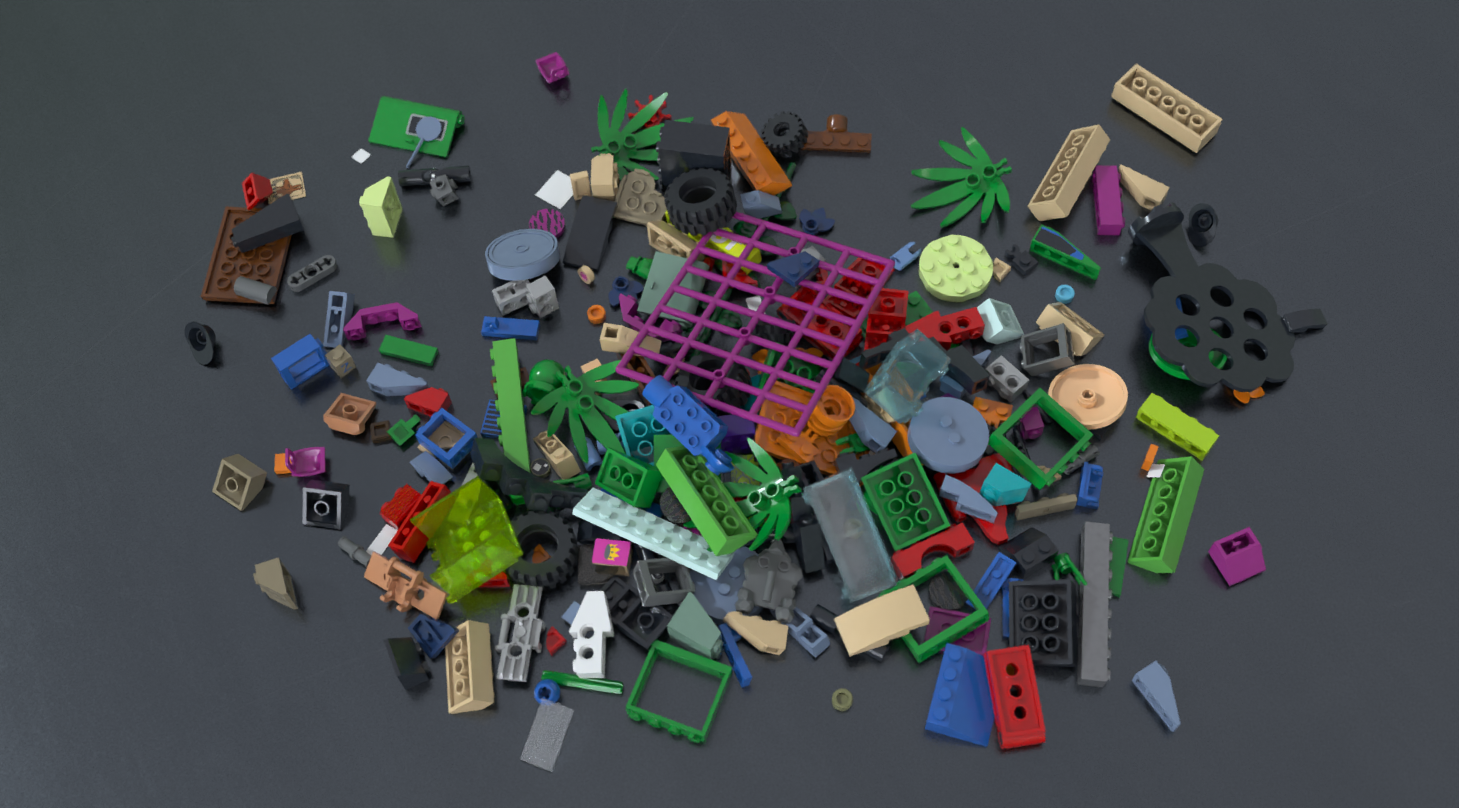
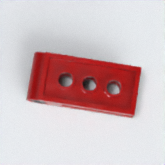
(819, 323)
(1011, 730)

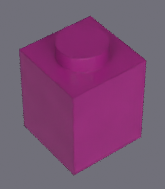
(1032, 424)

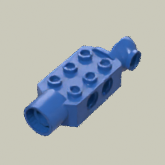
(689, 422)

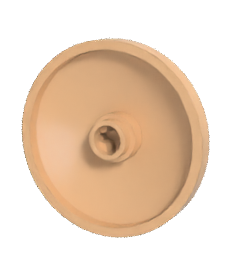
(1090, 394)

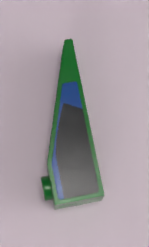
(1060, 250)

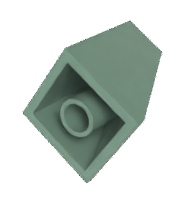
(695, 630)

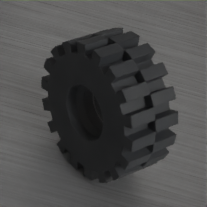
(789, 142)
(773, 332)

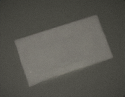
(547, 734)

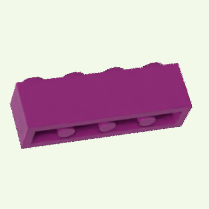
(1107, 200)

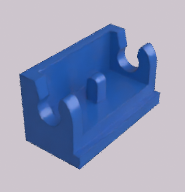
(1090, 485)

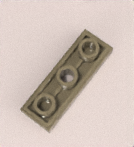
(1045, 506)

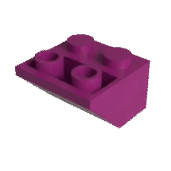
(1238, 556)

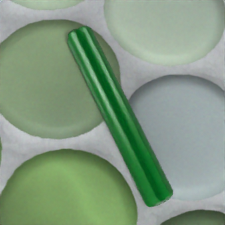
(586, 683)

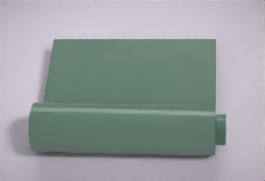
(661, 275)

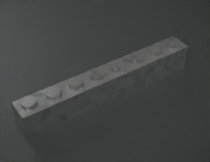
(1094, 609)

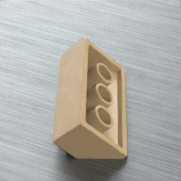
(469, 668)

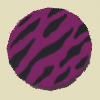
(548, 220)

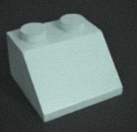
(999, 322)

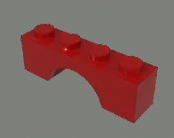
(953, 541)

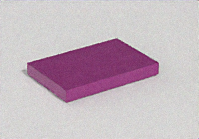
(942, 619)

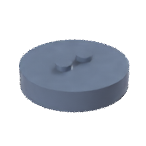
(522, 254)
(948, 435)
(720, 595)

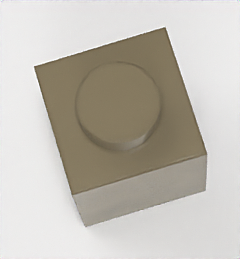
(340, 361)

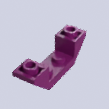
(629, 312)
(356, 328)

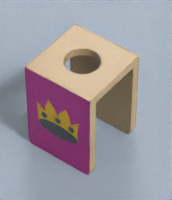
(613, 554)

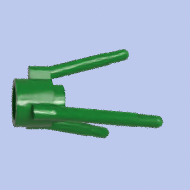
(580, 481)
(1065, 565)

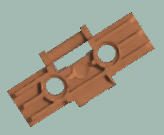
(402, 590)

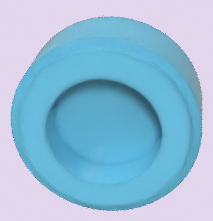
(1064, 294)

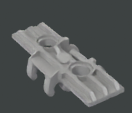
(525, 633)

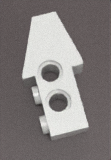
(596, 617)

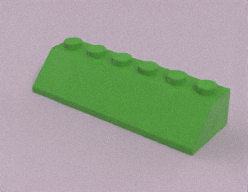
(705, 500)
(1166, 515)

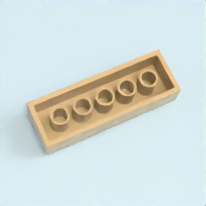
(1166, 108)
(1069, 173)

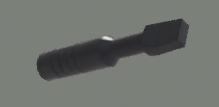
(1045, 418)

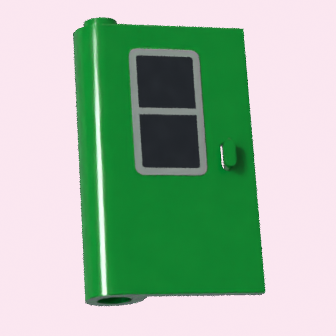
(397, 123)

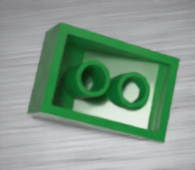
(628, 478)

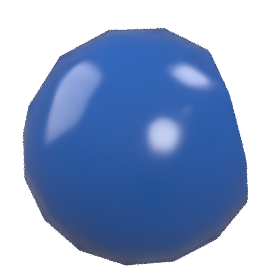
(548, 690)

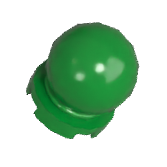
(543, 380)

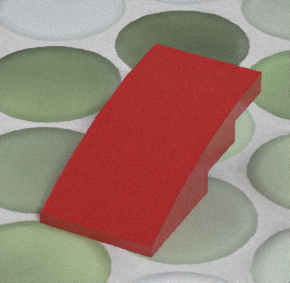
(856, 287)
(886, 316)

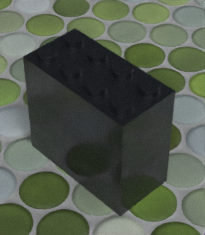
(691, 147)

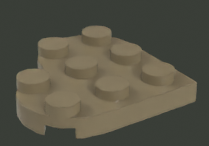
(638, 199)

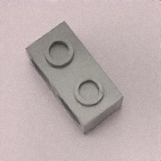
(511, 296)
(541, 297)
(1008, 376)

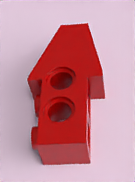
(935, 324)

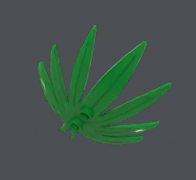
(624, 144)
(981, 179)
(579, 399)
(763, 500)

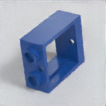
(305, 368)
(459, 450)

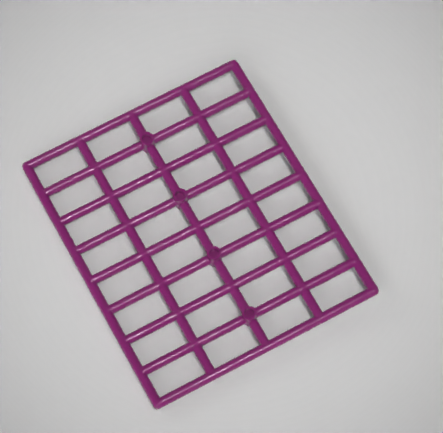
(744, 334)

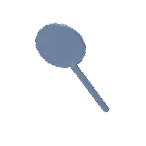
(427, 130)

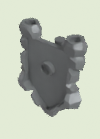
(770, 583)

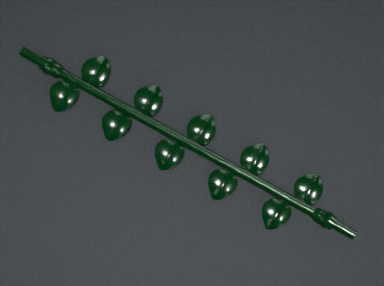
(744, 229)

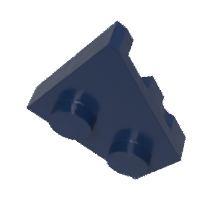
(794, 267)
(432, 634)

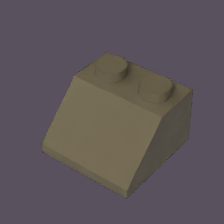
(238, 481)
(276, 582)

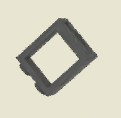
(1057, 332)
(645, 586)

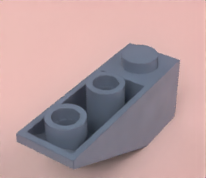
(391, 382)
(870, 428)

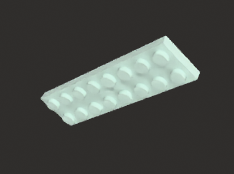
(651, 532)

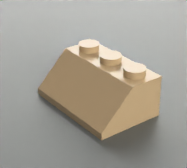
(670, 241)
(1083, 333)

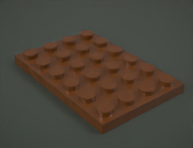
(229, 263)

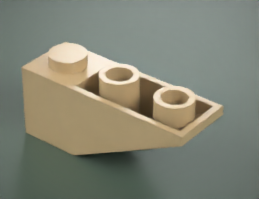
(1142, 188)
(619, 339)
(557, 455)
(762, 634)

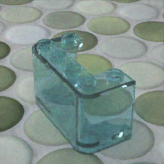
(906, 376)

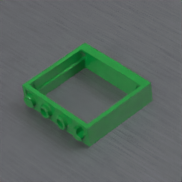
(1019, 460)
(957, 630)
(689, 659)

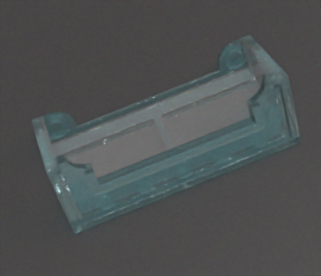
(851, 535)

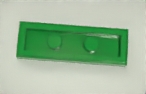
(408, 350)
(1119, 552)

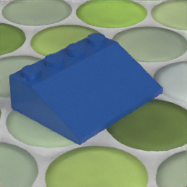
(962, 697)

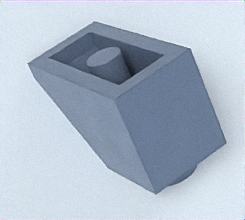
(760, 204)

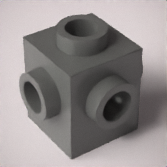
(444, 189)

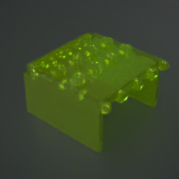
(469, 538)

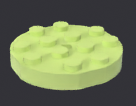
(952, 283)

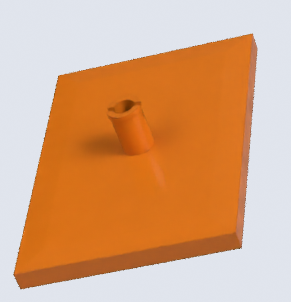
(826, 445)

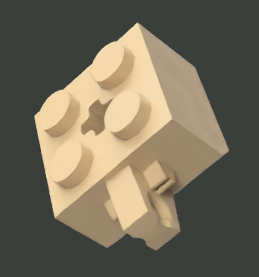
(604, 177)

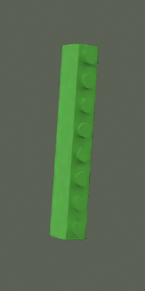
(510, 402)

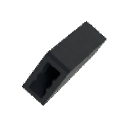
(268, 225)

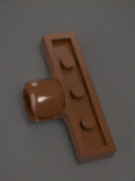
(837, 137)

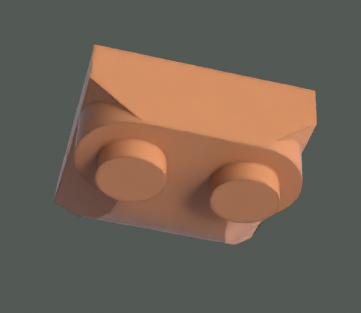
(349, 414)

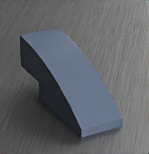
(967, 499)
(806, 632)

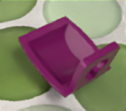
(552, 67)
(305, 461)

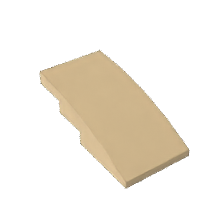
(881, 620)

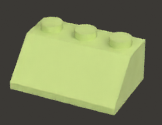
(381, 207)

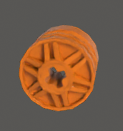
(831, 411)

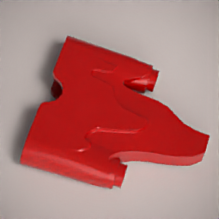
(975, 478)

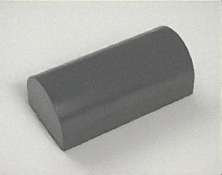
(254, 290)

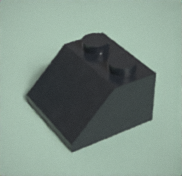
(325, 503)
(1030, 550)
(407, 661)

